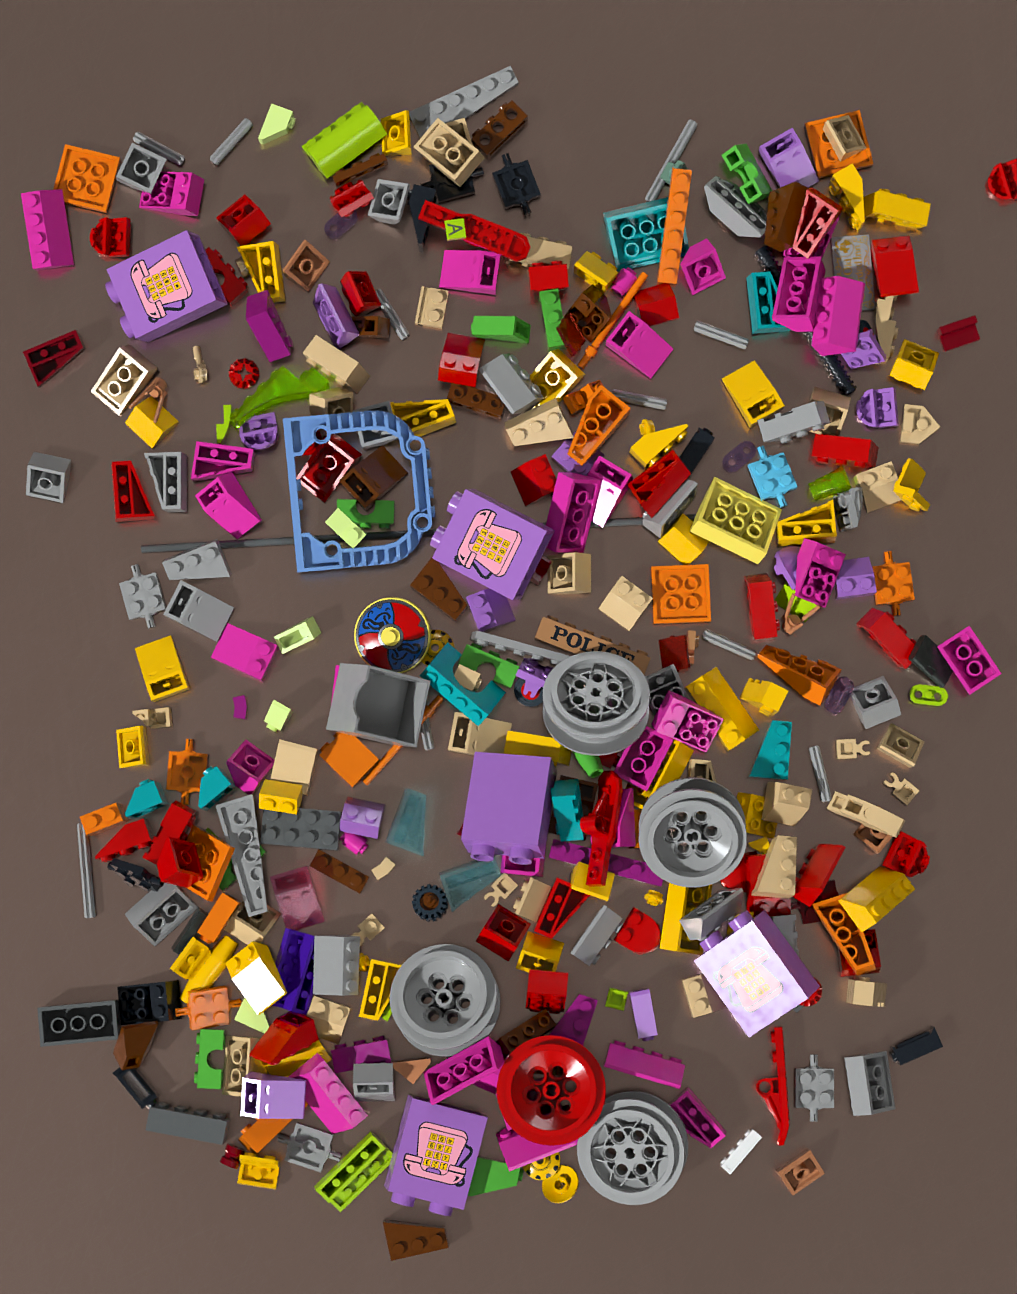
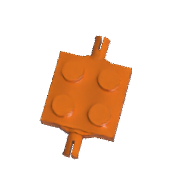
(893, 583)
(186, 771)
(208, 1007)

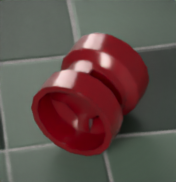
(233, 1151)

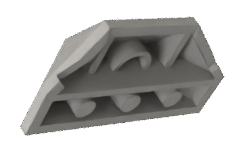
(732, 209)

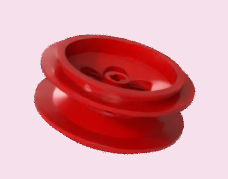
(517, 1080)

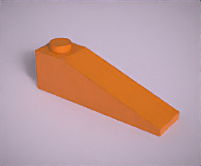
(599, 421)
(807, 677)

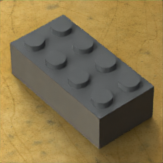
(306, 830)
(79, 1023)
(188, 1124)

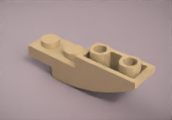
(883, 327)
(866, 813)

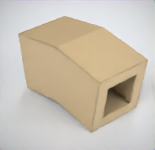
(383, 869)

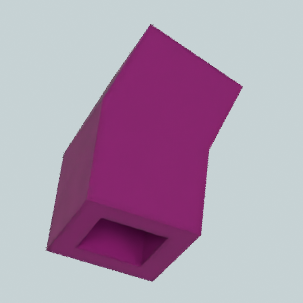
(241, 707)

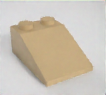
(449, 152)
(124, 378)

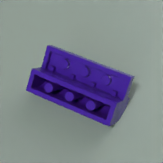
(296, 970)

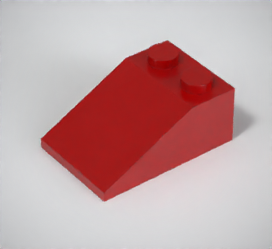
(894, 266)
(461, 359)
(328, 466)
(757, 904)

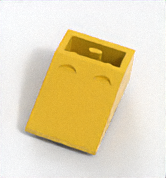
(848, 188)
(753, 393)
(653, 445)
(162, 669)

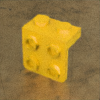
(909, 484)
(753, 809)
(258, 1171)

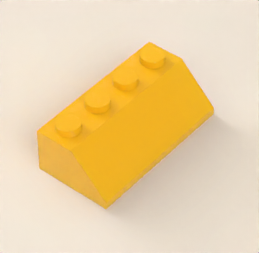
(717, 696)
(669, 770)
(876, 896)
(678, 904)

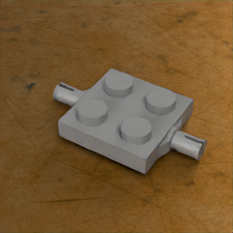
(142, 596)
(813, 1088)
(308, 1147)

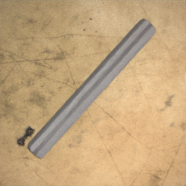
(673, 158)
(86, 872)

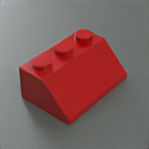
(816, 872)

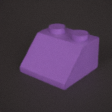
(570, 465)
(855, 579)
(490, 610)
(362, 817)

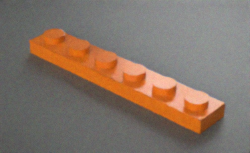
(674, 225)

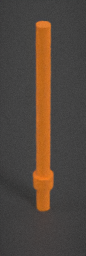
(591, 350)
(428, 712)

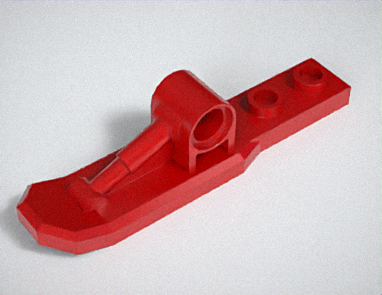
(480, 232)
(603, 826)
(778, 1095)

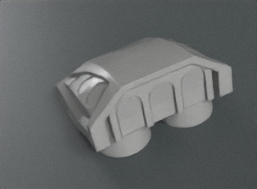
(848, 508)
(660, 683)

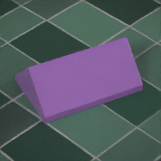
(334, 315)

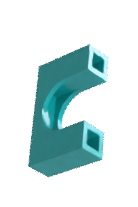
(472, 704)

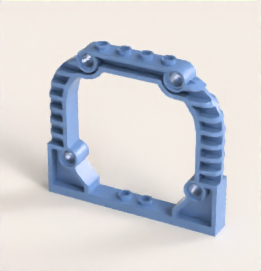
(311, 552)

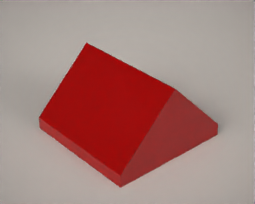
(656, 304)

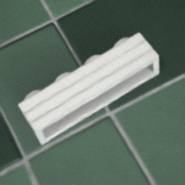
(741, 1151)

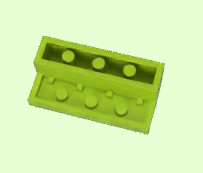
(344, 139)
(354, 1171)

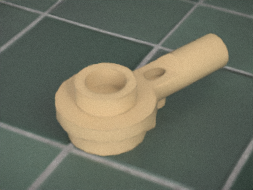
(200, 372)

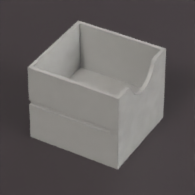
(378, 704)

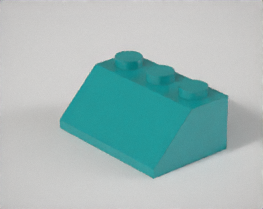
(214, 787)
(146, 798)

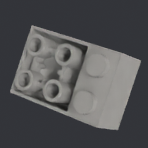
(198, 611)
(373, 1082)

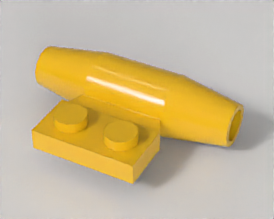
(201, 964)

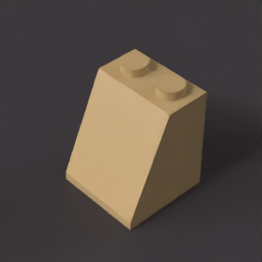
(295, 764)

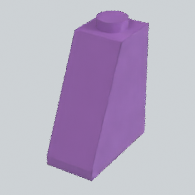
(643, 1014)

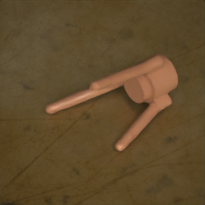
(155, 389)
(793, 622)

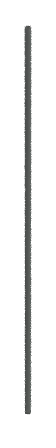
(324, 538)

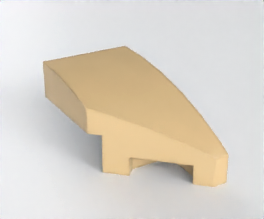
(155, 717)

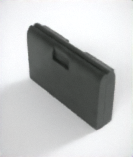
(930, 661)
(189, 931)

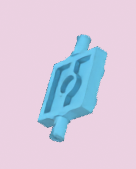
(772, 476)

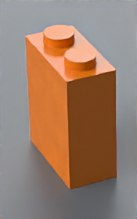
(348, 757)
(104, 819)
(218, 918)

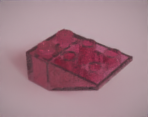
(297, 898)

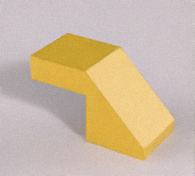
(760, 845)

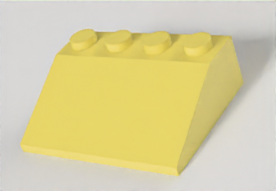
(736, 520)

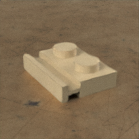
(431, 307)

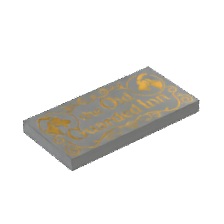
(853, 260)

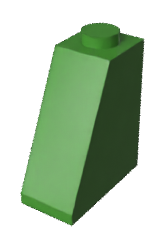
(501, 328)
(492, 1176)

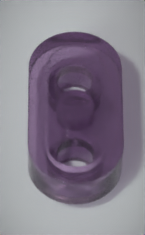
(342, 225)
(739, 456)
(839, 695)

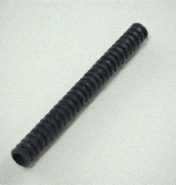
(830, 361)

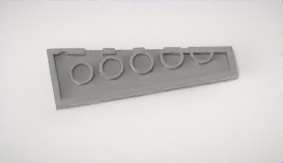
(464, 101)
(484, 639)
(241, 832)

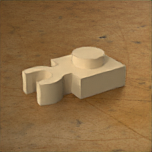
(848, 748)
(903, 790)
(502, 887)
(369, 928)

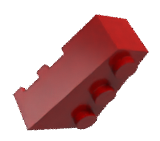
(815, 222)
(845, 451)
(659, 482)
(128, 494)
(762, 606)
(888, 635)
(173, 825)

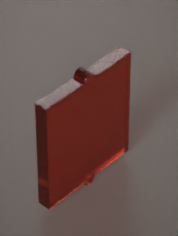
(570, 334)
(675, 651)

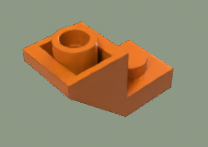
(578, 400)

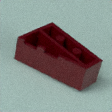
(52, 356)

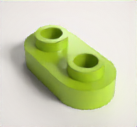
(927, 695)

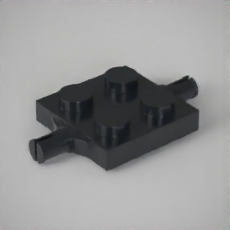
(516, 184)
(446, 188)
(135, 875)

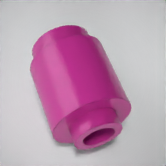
(624, 281)
(354, 842)

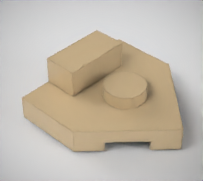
(916, 424)

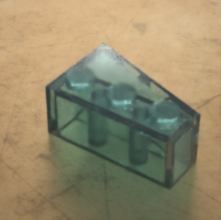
(408, 823)
(467, 879)

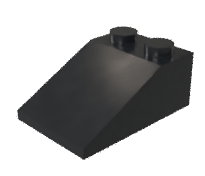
(416, 199)

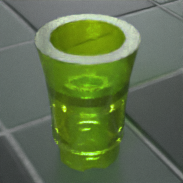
(830, 484)

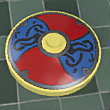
(392, 634)

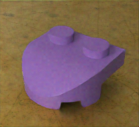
(878, 408)
(259, 431)
(787, 564)

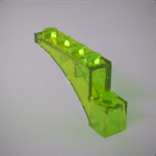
(278, 389)

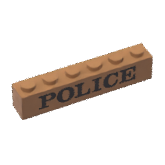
(573, 641)

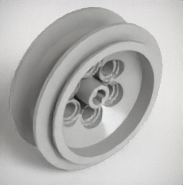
(603, 714)
(694, 863)
(417, 981)
(661, 1131)

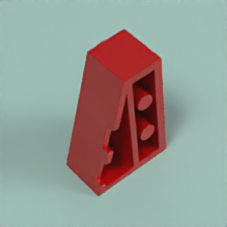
(558, 908)

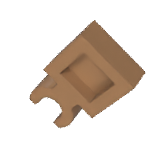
(692, 641)

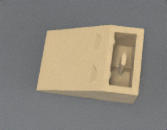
(470, 738)

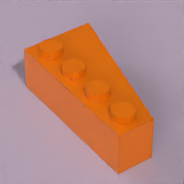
(845, 934)
(261, 1133)

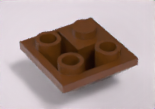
(591, 312)
(134, 1044)

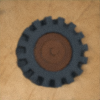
(430, 902)

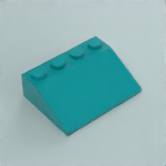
(638, 234)

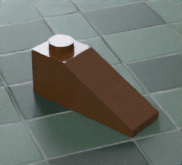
(372, 326)

